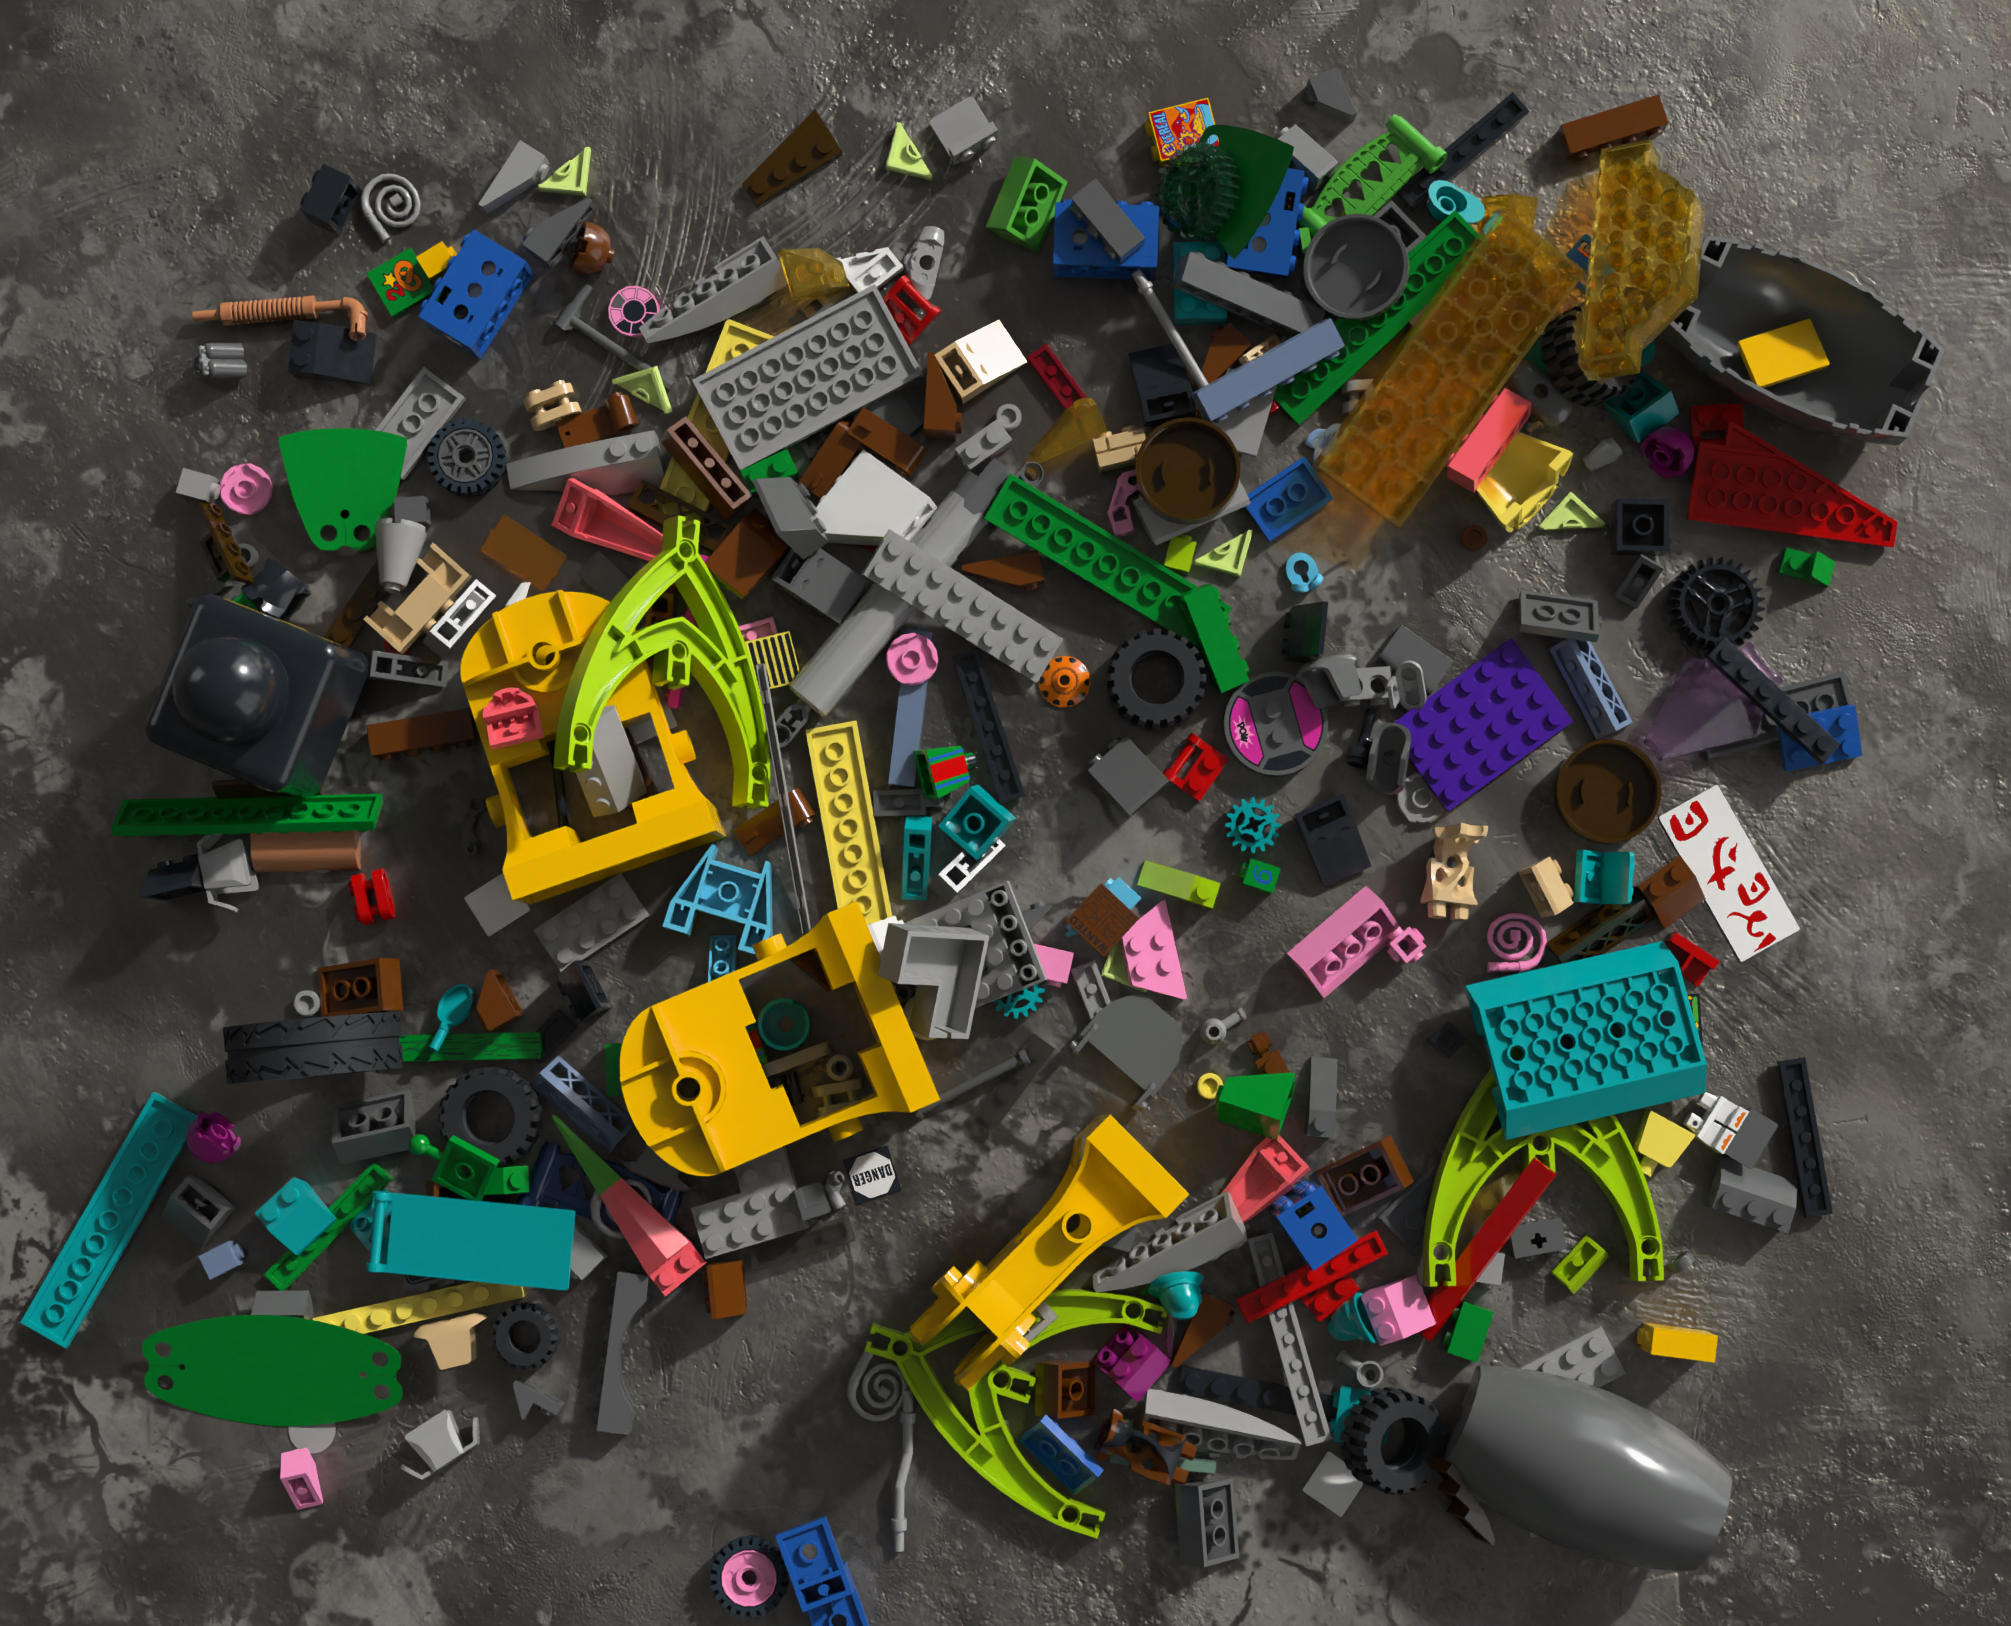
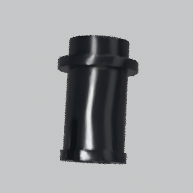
(792, 1090)

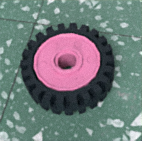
(743, 1596)

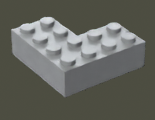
(947, 973)
(758, 1213)

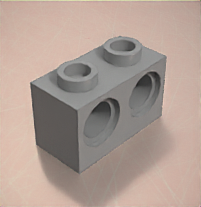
(1365, 677)

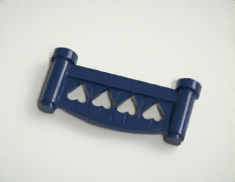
(546, 1187)

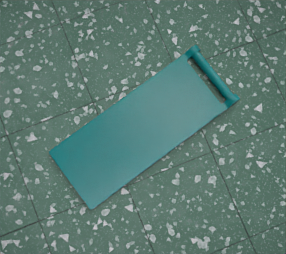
(474, 1240)

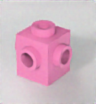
(1415, 945)

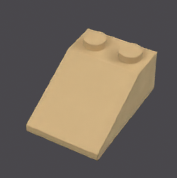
(1546, 887)

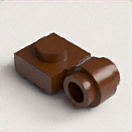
(1269, 1062)

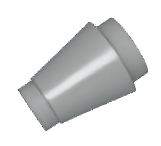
(1603, 454)
(832, 1071)

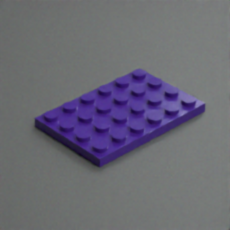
(1481, 724)

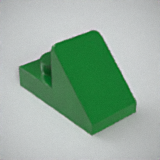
(1807, 567)

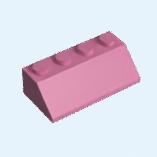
(1344, 941)

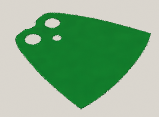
(1261, 169)
(340, 472)

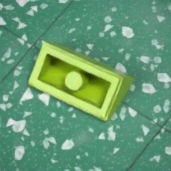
(1580, 1264)

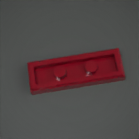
(1055, 377)

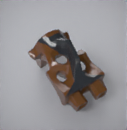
(1165, 1454)

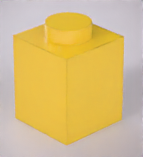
(435, 260)

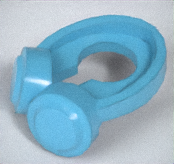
(1314, 577)

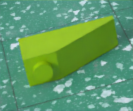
(1179, 884)

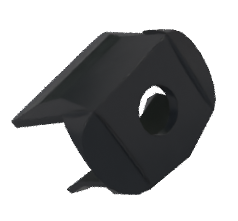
(276, 590)

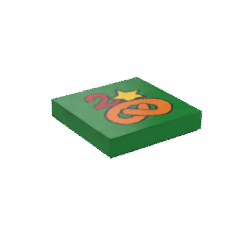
(401, 282)

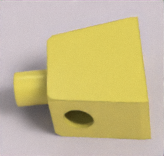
(1660, 1142)

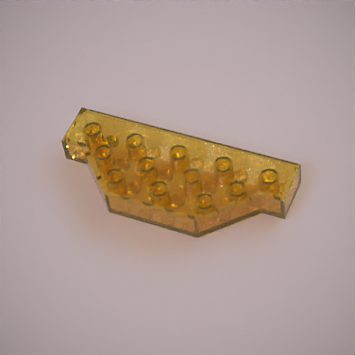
(1639, 259)

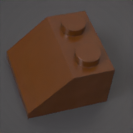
(1671, 891)
(497, 1003)
(1064, 1389)

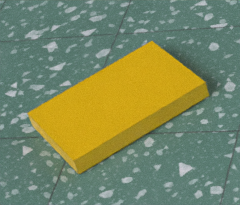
(1783, 354)

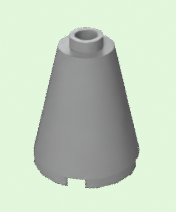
(397, 551)

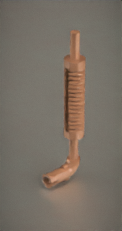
(286, 309)

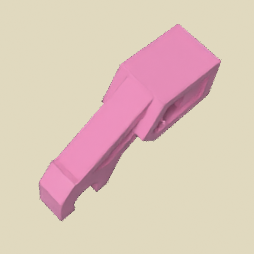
(1122, 492)

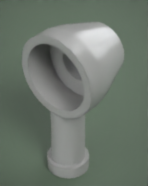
(1221, 1025)
(1362, 1369)

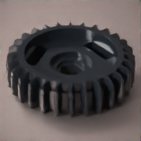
(1700, 591)

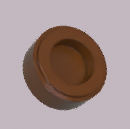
(1473, 538)

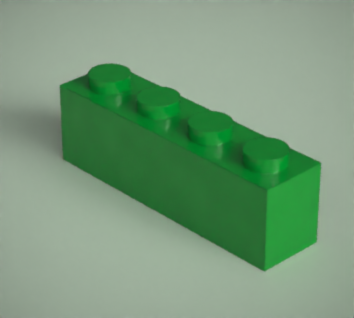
(1214, 637)

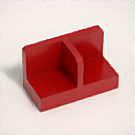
(1692, 960)

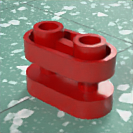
(361, 887)

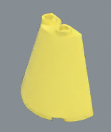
(1522, 479)

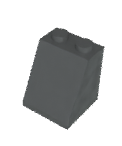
(1126, 776)

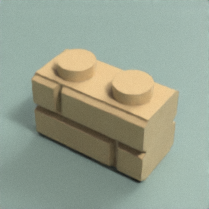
(1118, 449)

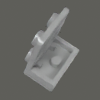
(964, 130)

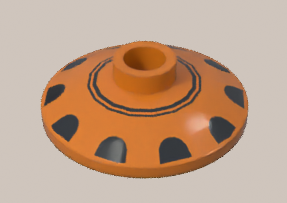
(1069, 694)

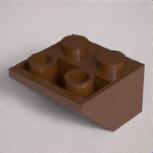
(726, 1288)

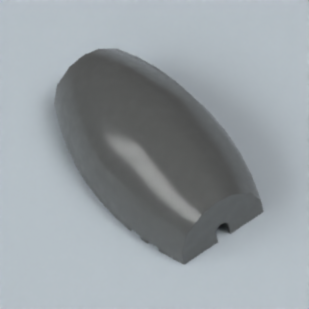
(1873, 352)
(1588, 1469)

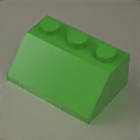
(1026, 203)

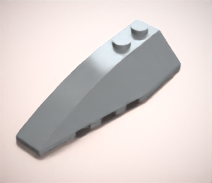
(734, 287)
(608, 465)
(1195, 1239)
(1216, 1427)

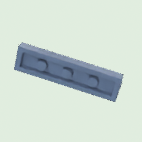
(1588, 687)
(579, 1107)

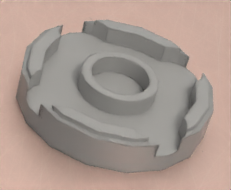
(1413, 801)

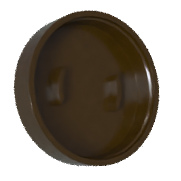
(1187, 470)
(1607, 791)

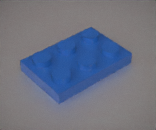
(1287, 499)
(1839, 723)
(1060, 1454)

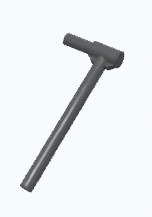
(570, 319)

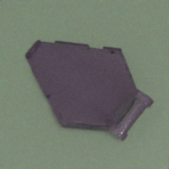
(1705, 709)

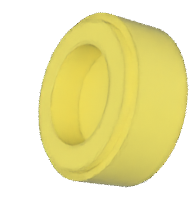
(1208, 1085)

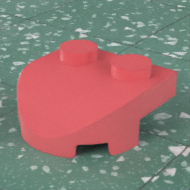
(512, 718)

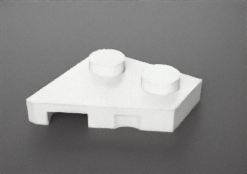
(871, 268)

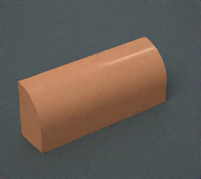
(305, 851)

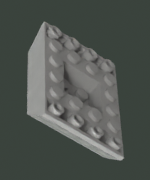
(1010, 954)

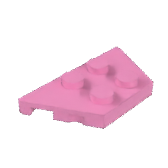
(1152, 954)

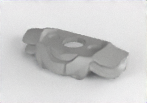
(929, 243)

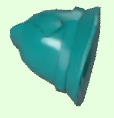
(1178, 1293)
(1352, 1321)

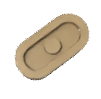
(539, 400)

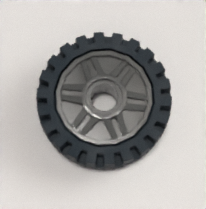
(453, 443)

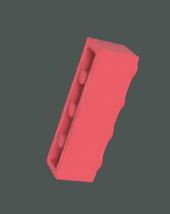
(1488, 440)

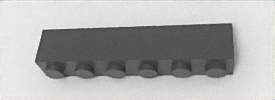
(1244, 295)

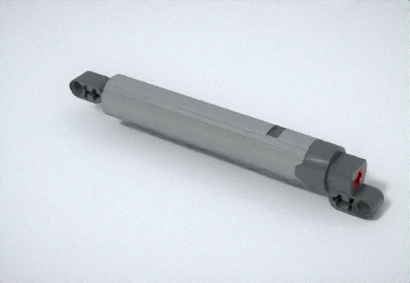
(880, 612)

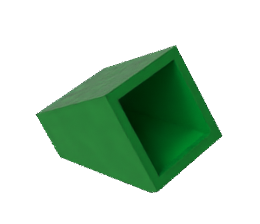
(1256, 1102)

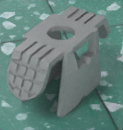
(225, 870)
(439, 1442)

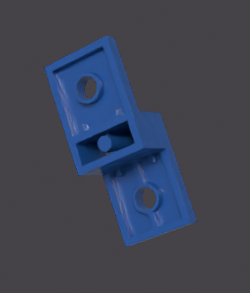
(821, 1582)

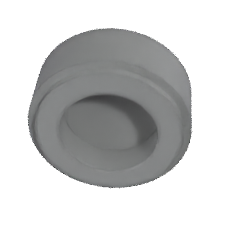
(1009, 416)
(307, 1003)

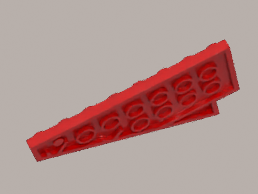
(1767, 490)

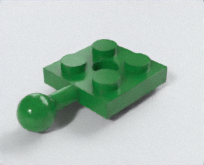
(449, 1171)

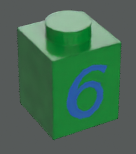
(1259, 876)

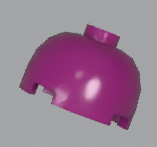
(1669, 451)
(211, 1138)

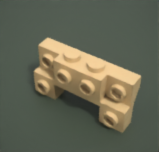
(424, 605)

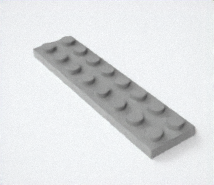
(962, 606)

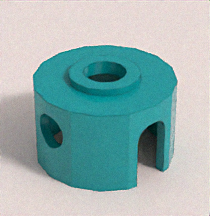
(769, 1024)

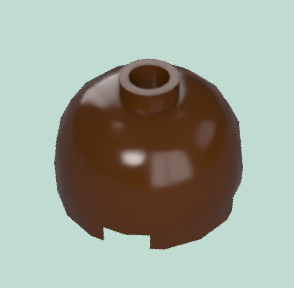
(591, 249)

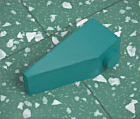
(916, 858)

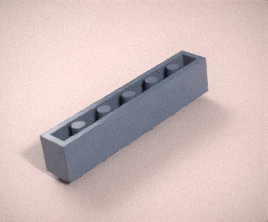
(1267, 370)

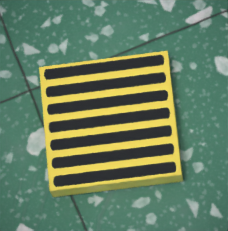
(778, 656)

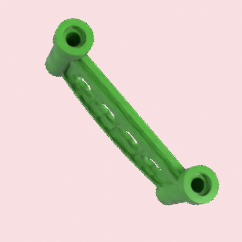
(1414, 154)

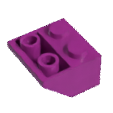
(1131, 1361)

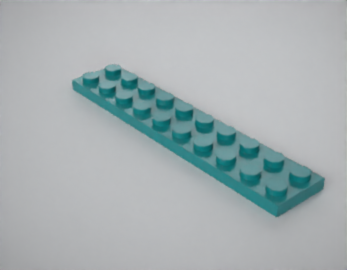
(109, 1221)

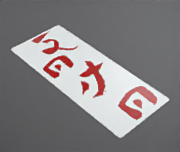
(1729, 873)

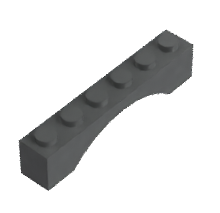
(616, 1406)

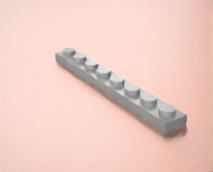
(1290, 1346)

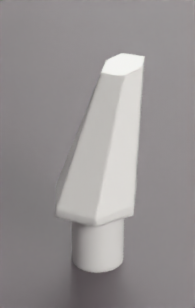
(519, 594)

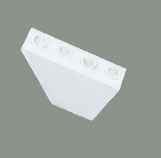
(870, 502)

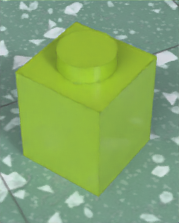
(1180, 554)

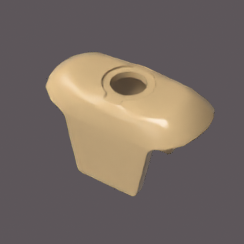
(452, 1339)

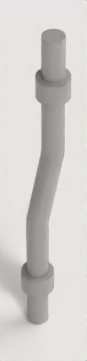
(899, 1522)

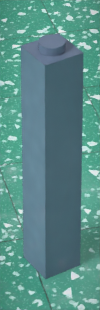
(908, 727)

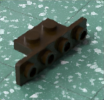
(221, 548)

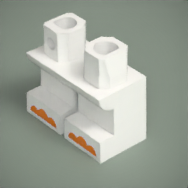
(1722, 1112)

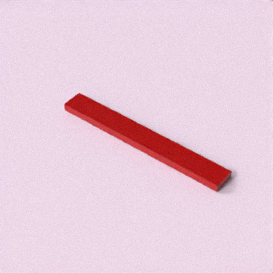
(1488, 1242)

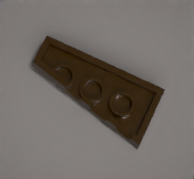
(795, 158)

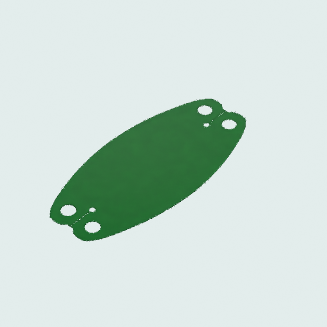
(272, 1371)

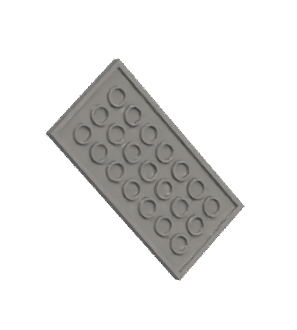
(808, 378)

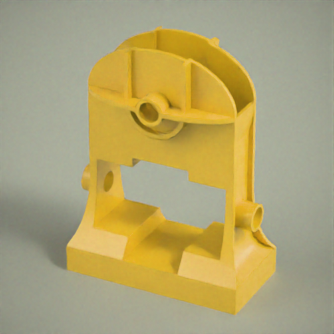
(515, 653)
(736, 1110)
(1109, 1187)

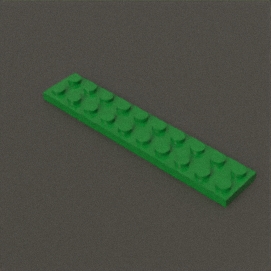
(1429, 268)
(1092, 554)
(247, 815)

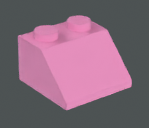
(1397, 1309)

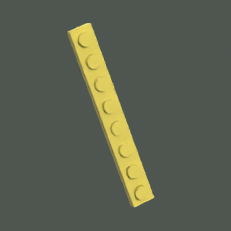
(422, 1306)

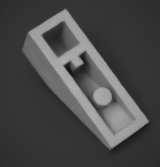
(516, 176)
(458, 619)

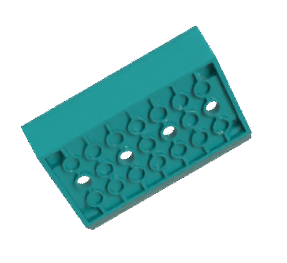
(1599, 1072)

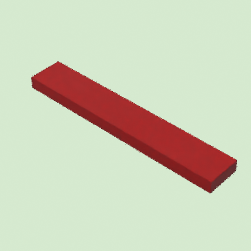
(1305, 1280)

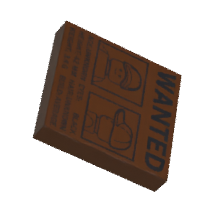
(1102, 919)

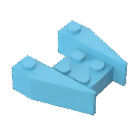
(726, 894)

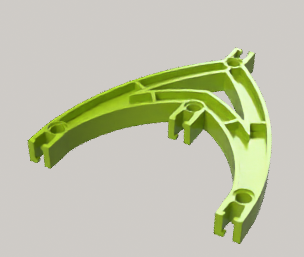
(712, 654)
(1473, 1156)
(993, 1448)

